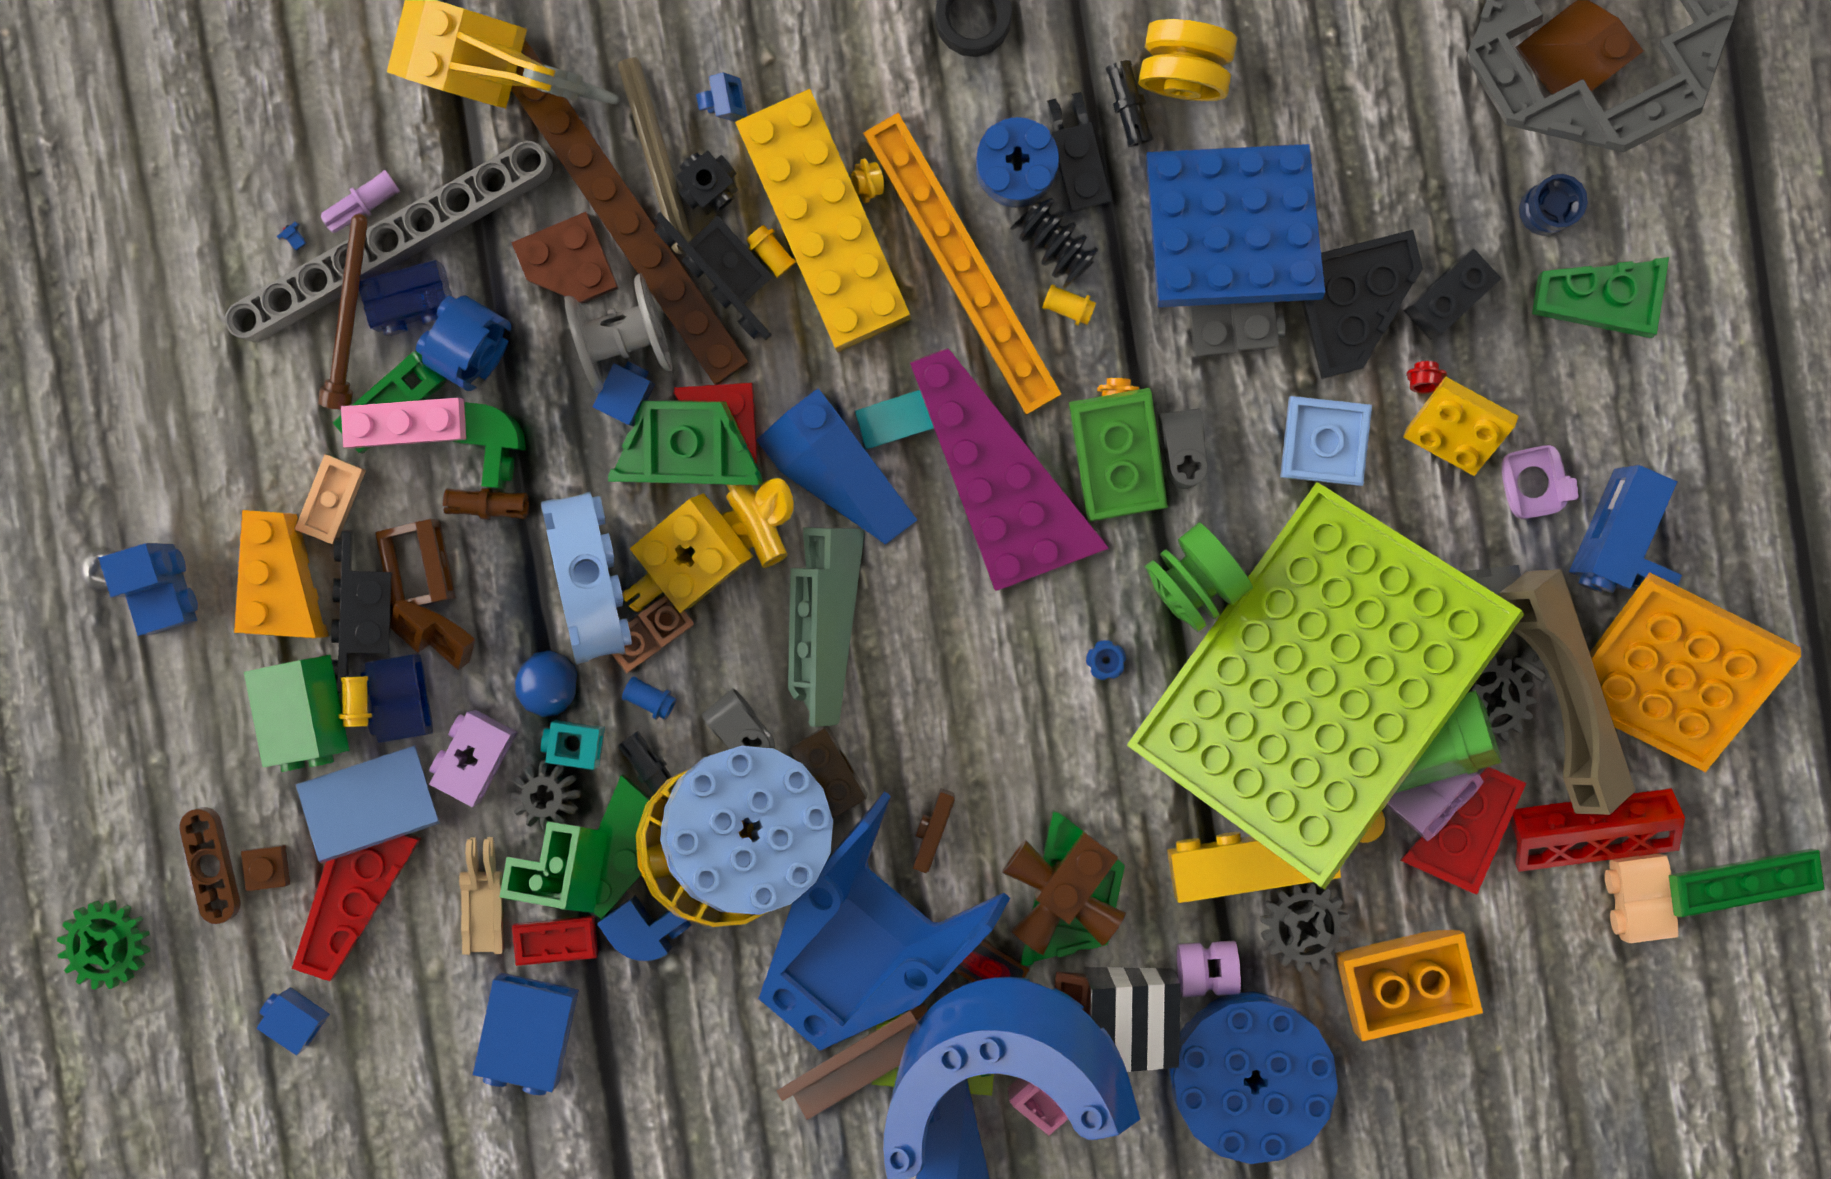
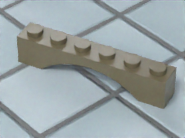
(1594, 759)

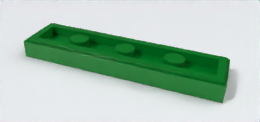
(1746, 882)

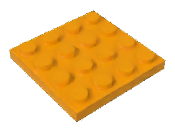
(1686, 671)

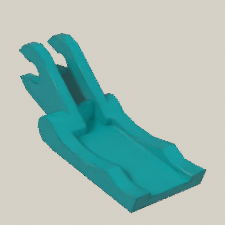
(893, 419)

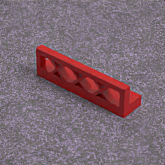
(1561, 828)

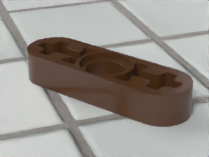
(225, 892)

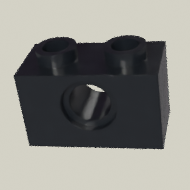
(1452, 294)

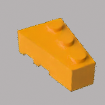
(275, 579)

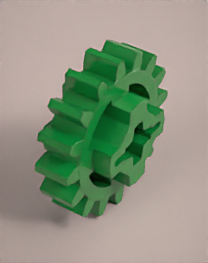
(114, 955)

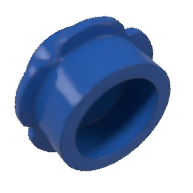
(1113, 668)

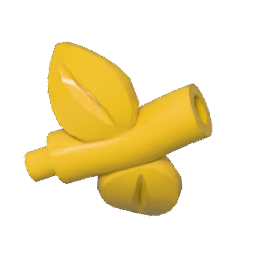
(758, 514)

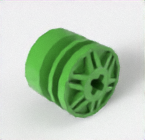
(1198, 577)

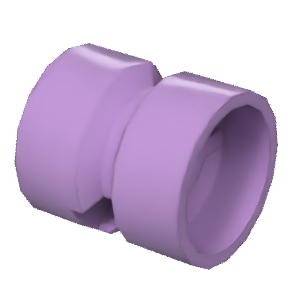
(1194, 972)

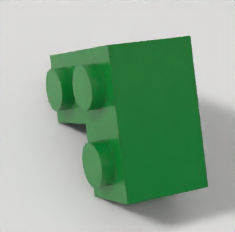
(566, 871)

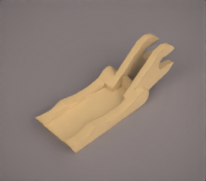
(480, 901)

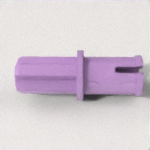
(360, 201)

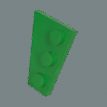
(620, 855)

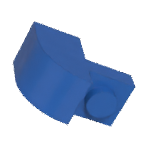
(637, 934)

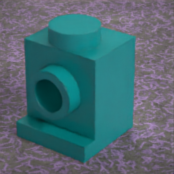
(557, 752)

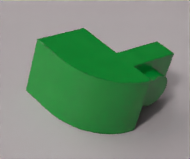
(497, 433)

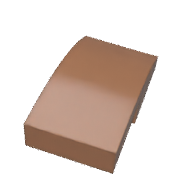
(652, 632)

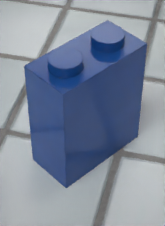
(525, 1033)

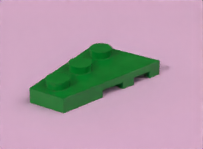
(1606, 297)

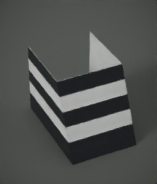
(1138, 1013)

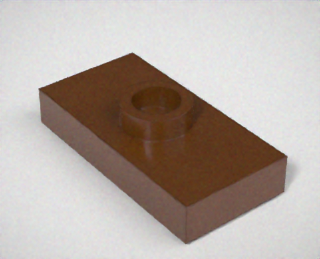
(931, 830)

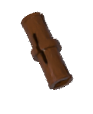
(486, 503)

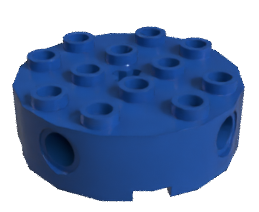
(1282, 1106)

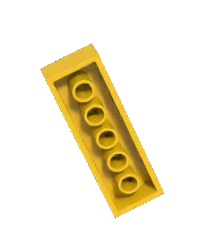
(823, 220)

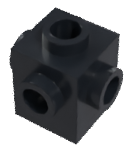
(711, 196)

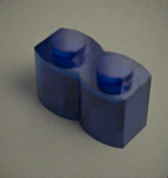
(398, 698)

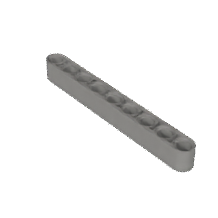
(411, 241)

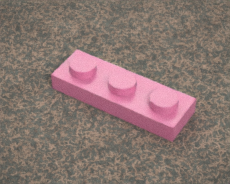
(403, 423)

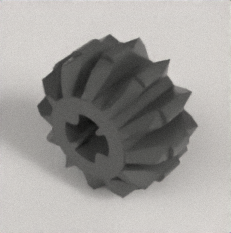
(536, 781)

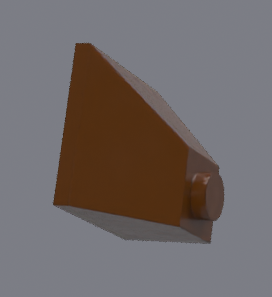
(1578, 46)

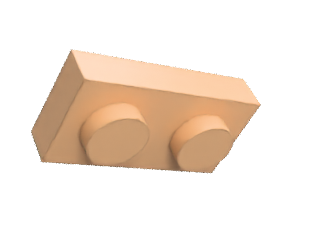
(330, 499)

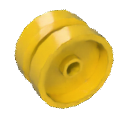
(1187, 60)

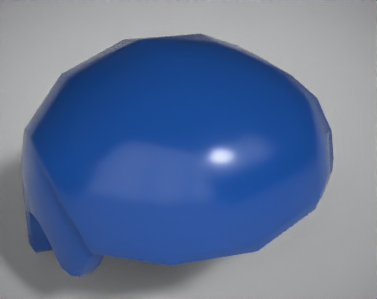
(546, 683)

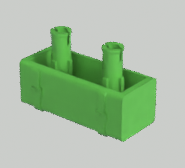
(1459, 747)

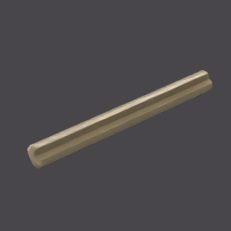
(654, 147)

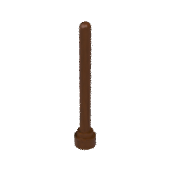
(336, 389)

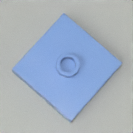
(1326, 441)

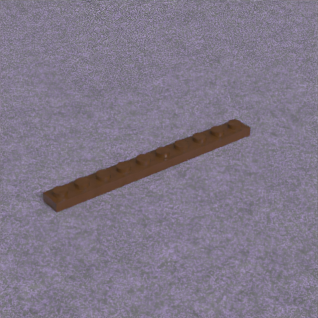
(631, 229)

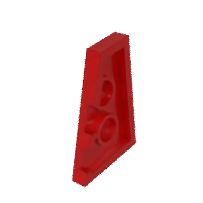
(1472, 835)

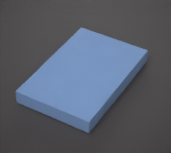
(367, 804)

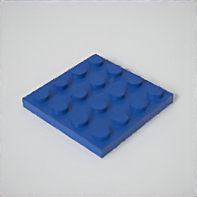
(1234, 226)

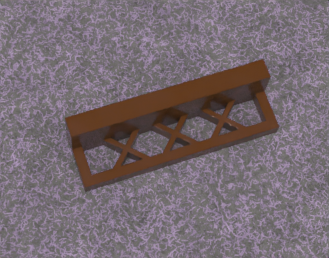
(853, 1066)

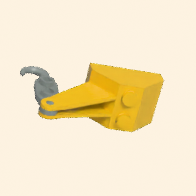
(475, 56)

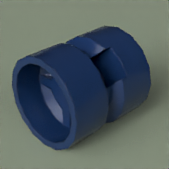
(1553, 204)

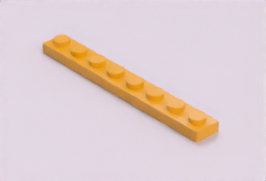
(962, 263)

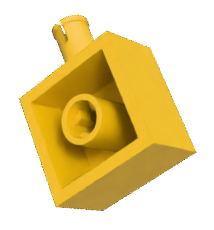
(667, 558)

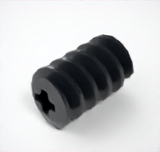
(1056, 241)

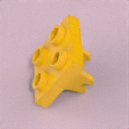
(1460, 426)

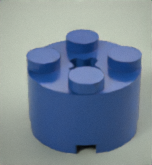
(1033, 145)
(464, 341)

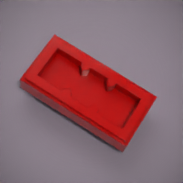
(554, 940)

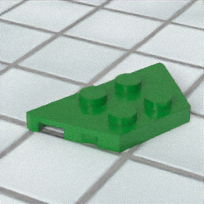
(685, 445)
(1073, 937)

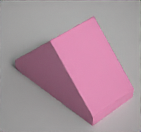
(1036, 1106)

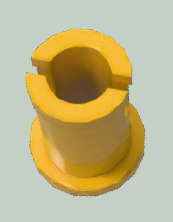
(770, 250)
(1069, 305)
(354, 701)

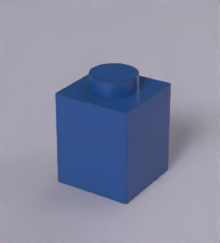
(624, 392)
(291, 1020)

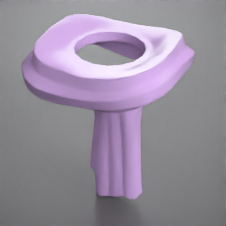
(1559, 490)

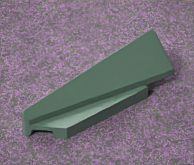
(823, 619)

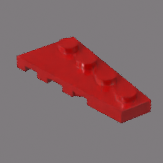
(346, 902)

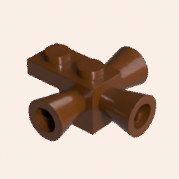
(1065, 892)

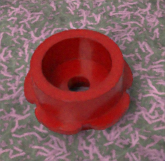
(1425, 377)

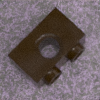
(831, 769)

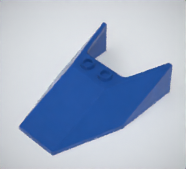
(861, 949)

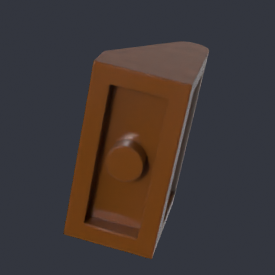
(433, 556)

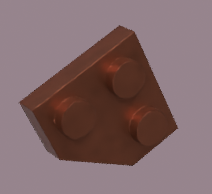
(567, 259)

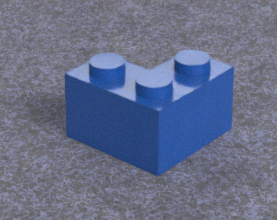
(152, 585)

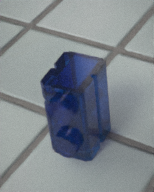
(404, 297)

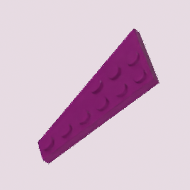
(1009, 498)

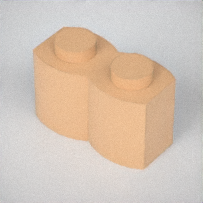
(1641, 898)

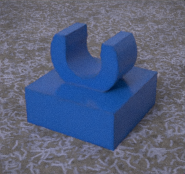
(724, 98)

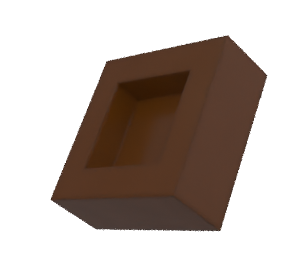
(265, 867)

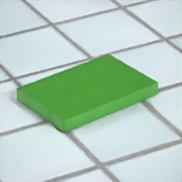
(1118, 454)

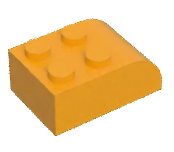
(1408, 983)

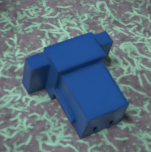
(292, 235)

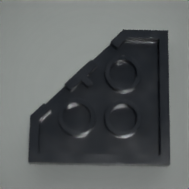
(1360, 299)

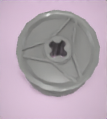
(637, 330)

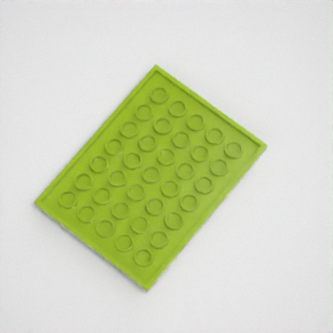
(1324, 683)

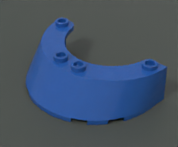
(1010, 1031)

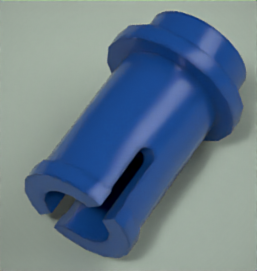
(649, 698)

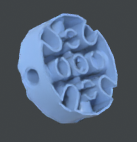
(583, 577)
(788, 838)

